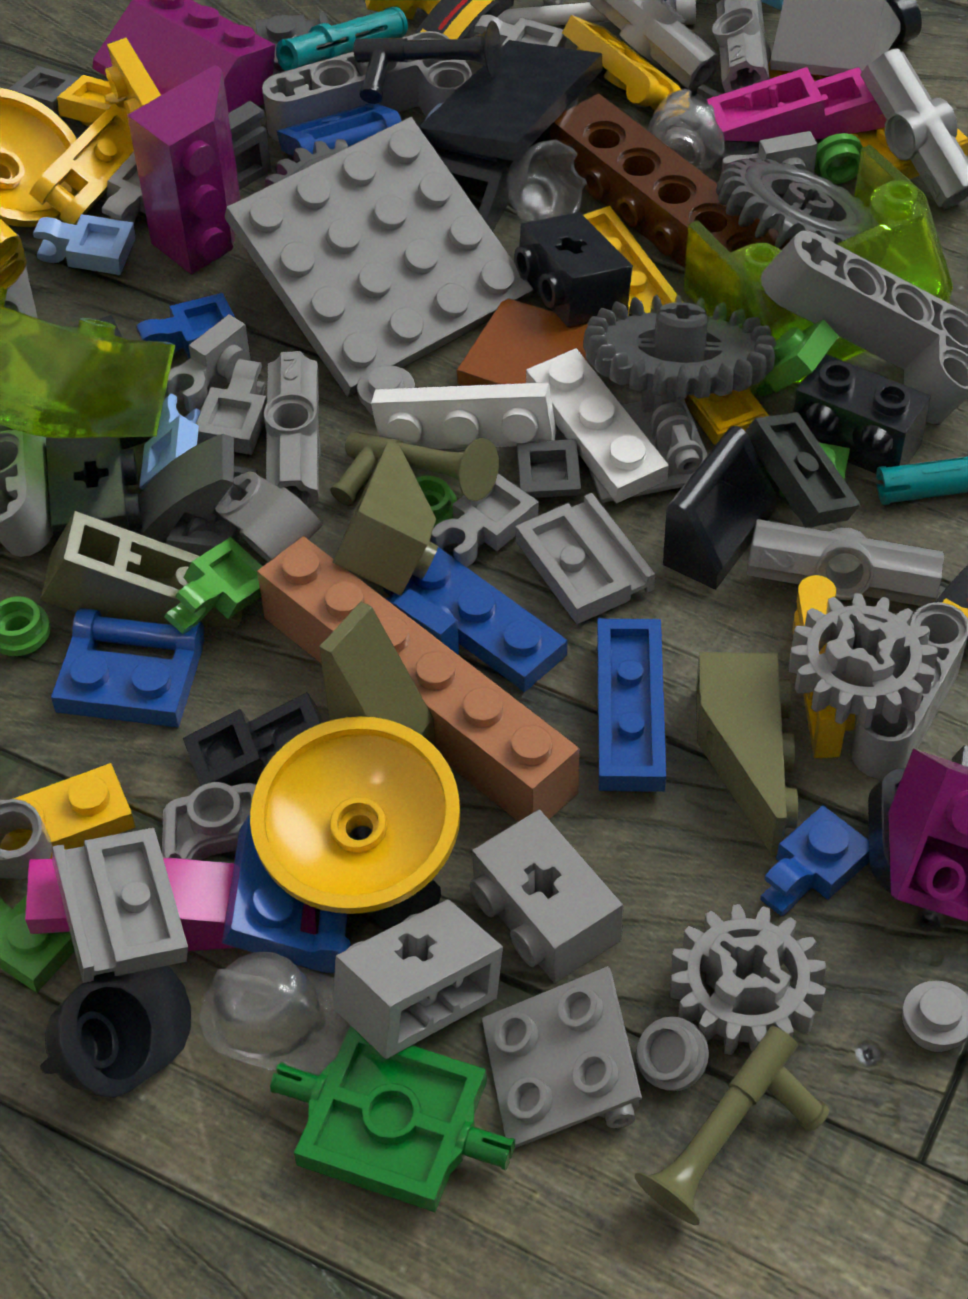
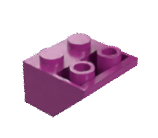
(931, 836)

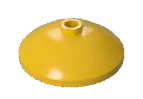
(29, 144)
(348, 778)

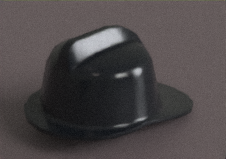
(118, 1031)

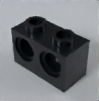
(862, 412)

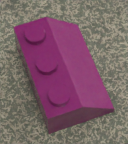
(185, 39)
(187, 169)

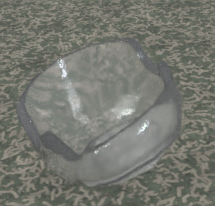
(688, 129)
(545, 182)

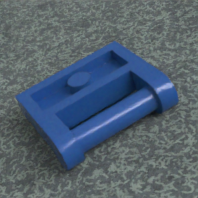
(350, 125)
(127, 684)
(269, 919)

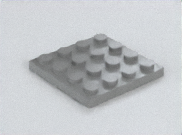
(377, 253)

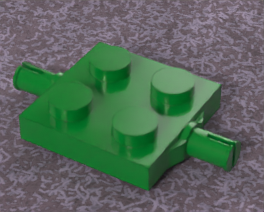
(392, 1120)

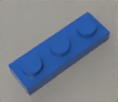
(492, 623)
(630, 705)

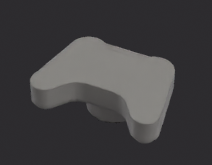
(205, 821)

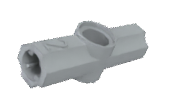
(661, 37)
(741, 43)
(919, 127)
(293, 426)
(885, 569)

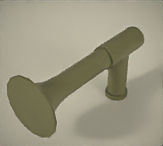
(473, 468)
(762, 1071)

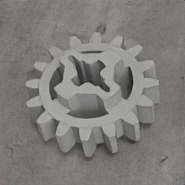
(862, 660)
(744, 969)

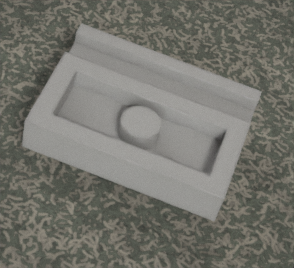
(584, 558)
(119, 904)

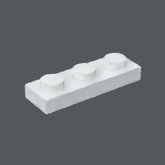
(460, 414)
(602, 428)

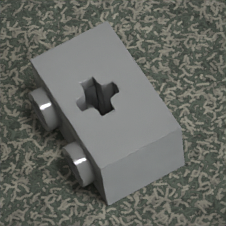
(545, 896)
(416, 977)

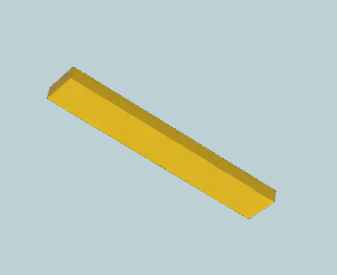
(712, 413)

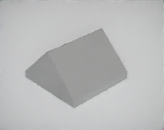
(832, 35)

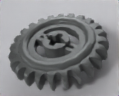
(752, 189)
(679, 348)

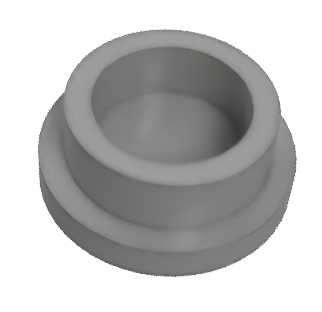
(382, 378)
(936, 1015)
(672, 1053)

